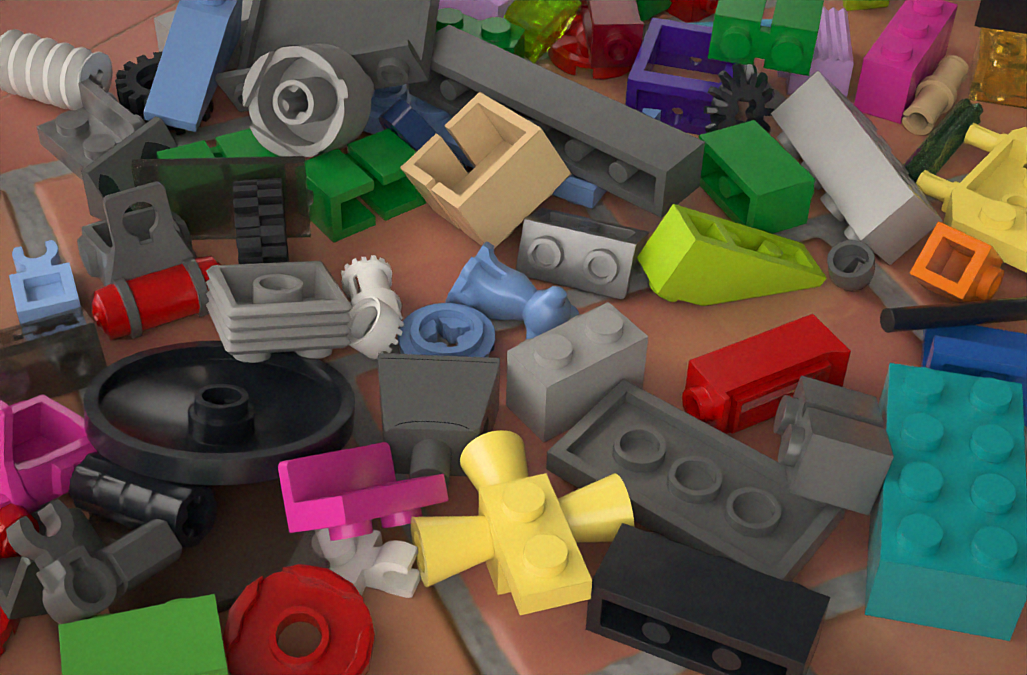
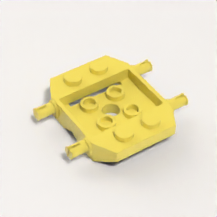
(992, 196)

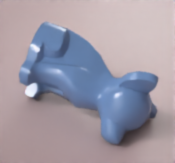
(509, 294)

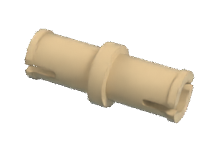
(935, 95)

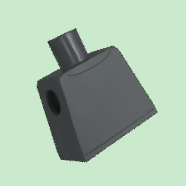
(435, 409)

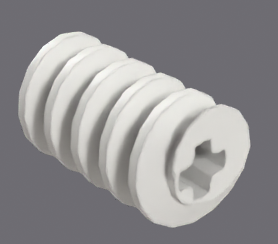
(49, 69)

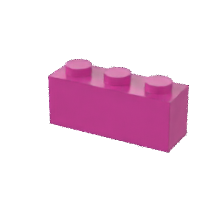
(904, 57)

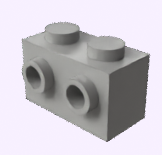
(572, 368)

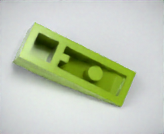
(722, 261)

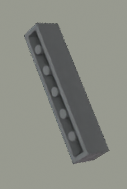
(590, 132)

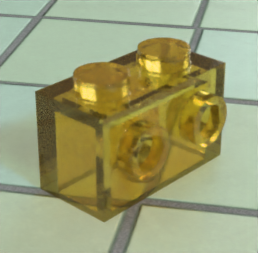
(999, 68)

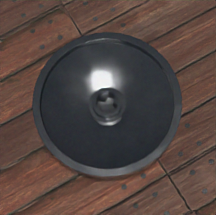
(213, 419)

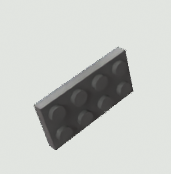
(695, 483)

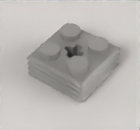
(277, 309)

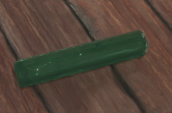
(944, 139)

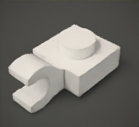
(371, 563)

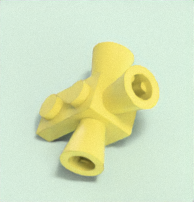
(521, 528)

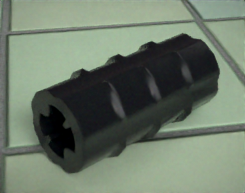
(135, 499)

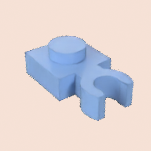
(42, 284)

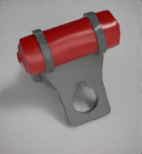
(143, 263)

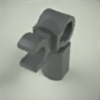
(86, 585)

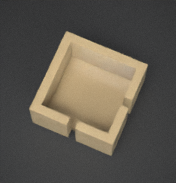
(510, 175)

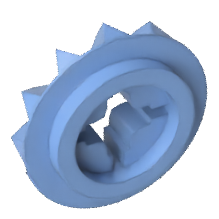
(454, 323)

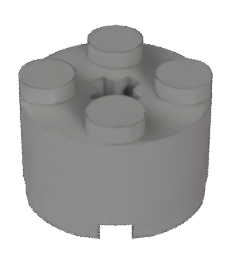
(307, 99)

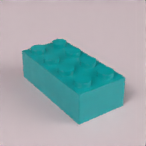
(952, 505)

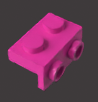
(350, 489)

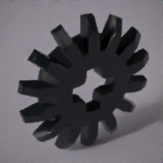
(742, 88)

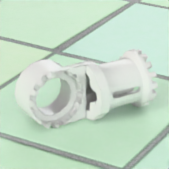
(374, 306)

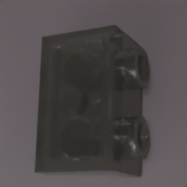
(49, 356)

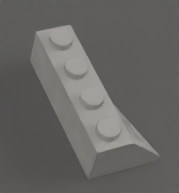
(854, 169)

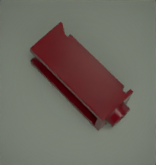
(611, 32)

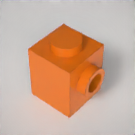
(958, 266)

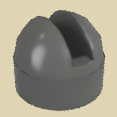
(843, 261)

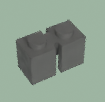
(833, 445)

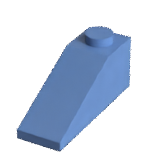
(194, 52)

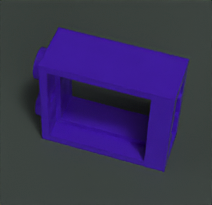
(673, 45)

